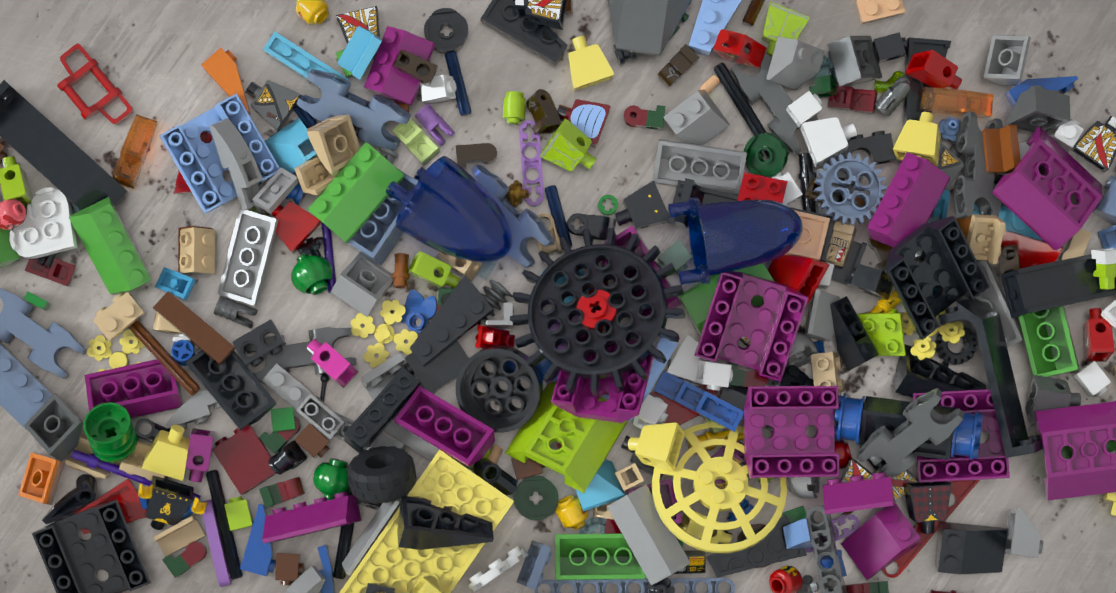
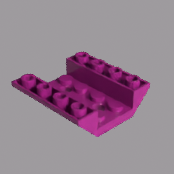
(1045, 200)
(767, 326)
(619, 406)
(1086, 432)
(789, 448)
(991, 455)

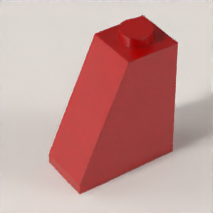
(798, 273)

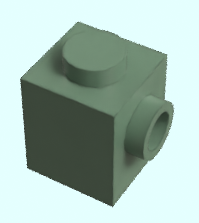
(677, 255)

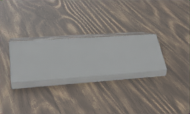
(706, 165)
(248, 256)
(995, 300)
(370, 535)
(647, 535)

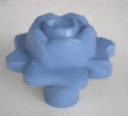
(949, 128)

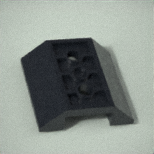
(943, 262)
(75, 561)

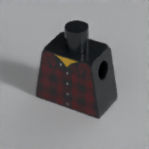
(927, 503)

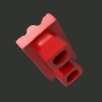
(492, 336)

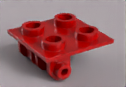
(761, 188)

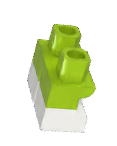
(1105, 267)

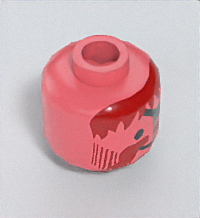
(11, 214)

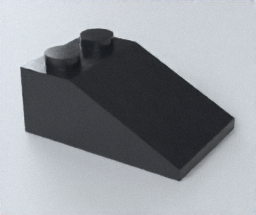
(970, 548)

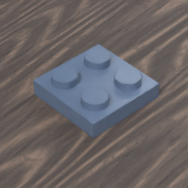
(533, 565)

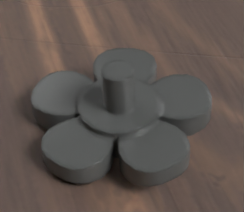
(808, 586)

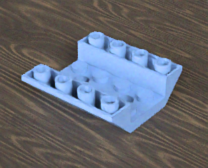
(200, 160)

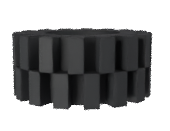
(957, 358)

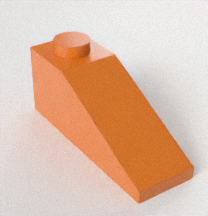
(225, 73)

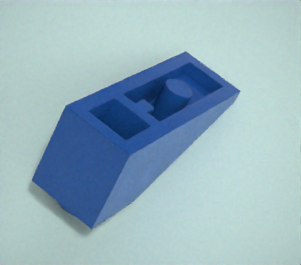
(258, 556)

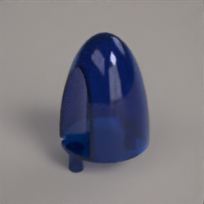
(453, 214)
(735, 234)

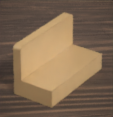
(179, 535)

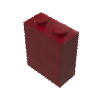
(244, 459)

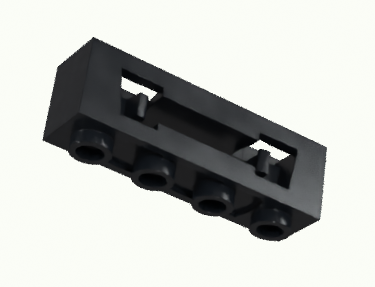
(381, 411)

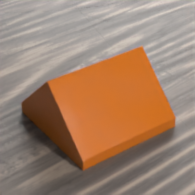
(41, 478)

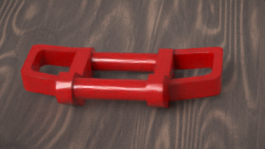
(91, 66)

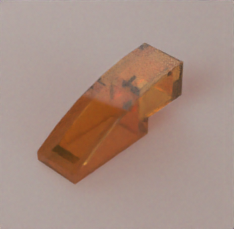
(957, 101)
(134, 151)

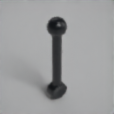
(324, 378)

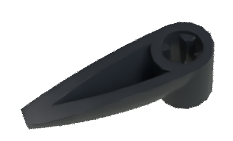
(74, 500)

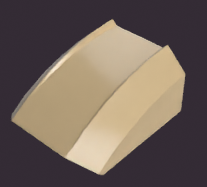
(334, 142)

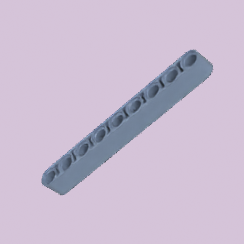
(600, 584)

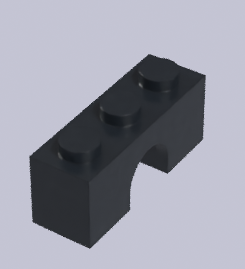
(877, 146)

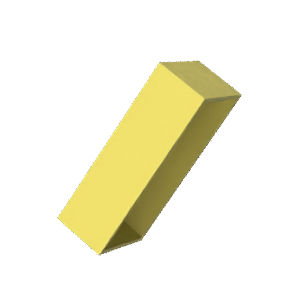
(447, 485)

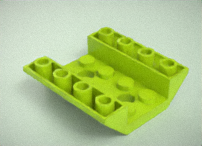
(582, 440)

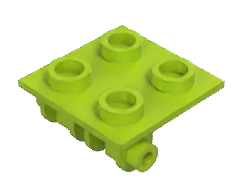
(885, 332)

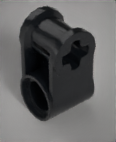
(597, 225)
(287, 458)

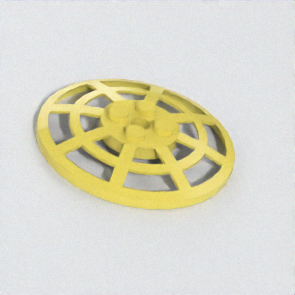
(715, 498)

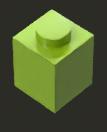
(239, 513)

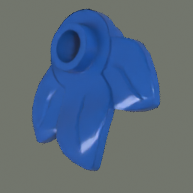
(416, 308)

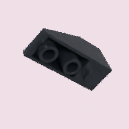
(850, 335)

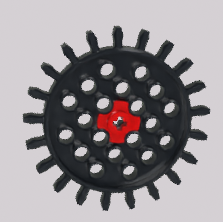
(647, 328)

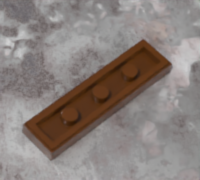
(194, 328)

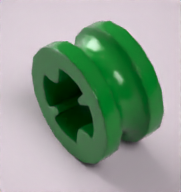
(601, 207)

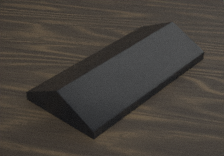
(233, 388)

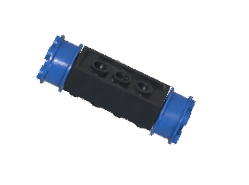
(861, 417)

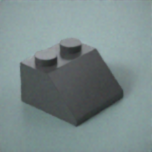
(854, 60)
(1040, 108)
(55, 428)

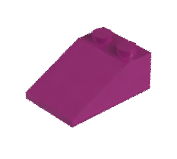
(881, 541)

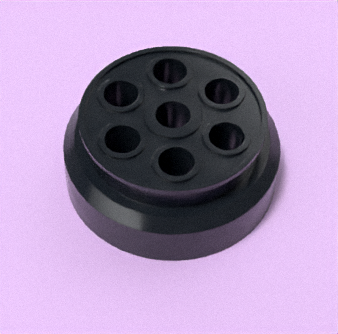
(478, 403)

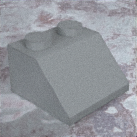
(1007, 59)
(794, 62)
(697, 119)
(363, 284)
(819, 317)
(1022, 536)

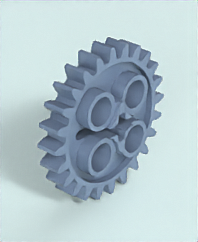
(853, 168)

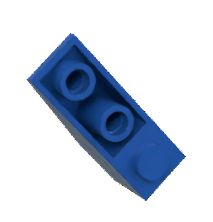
(1056, 83)

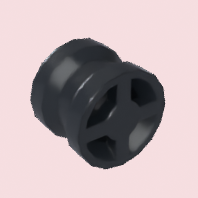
(623, 56)

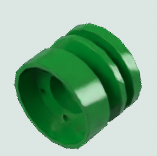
(110, 432)

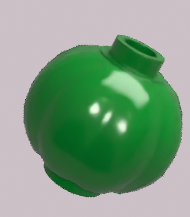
(311, 274)
(331, 478)

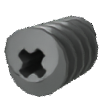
(494, 296)

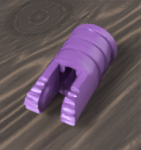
(431, 121)

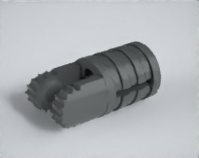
(893, 96)
(230, 310)

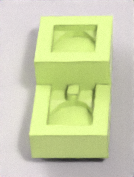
(416, 141)

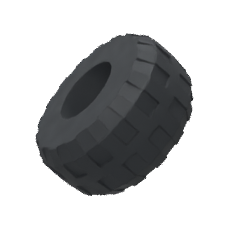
(381, 474)

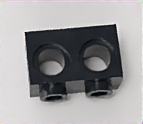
(871, 281)
(256, 338)

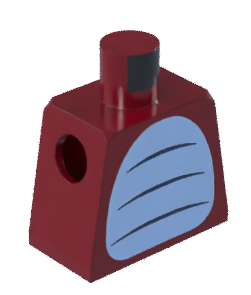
(587, 117)

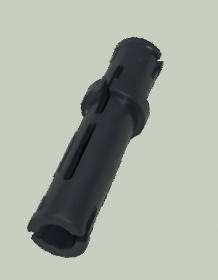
(805, 162)

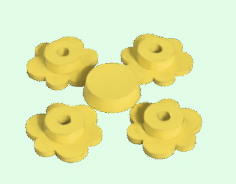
(383, 333)
(928, 350)
(118, 358)

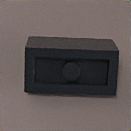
(843, 274)

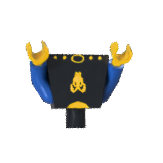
(168, 502)

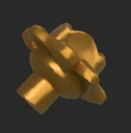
(516, 193)

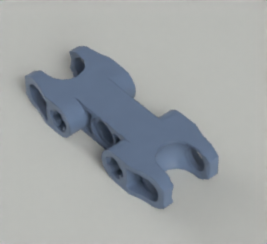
(366, 115)
(522, 225)
(45, 343)

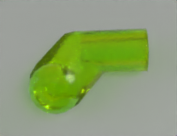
(882, 86)

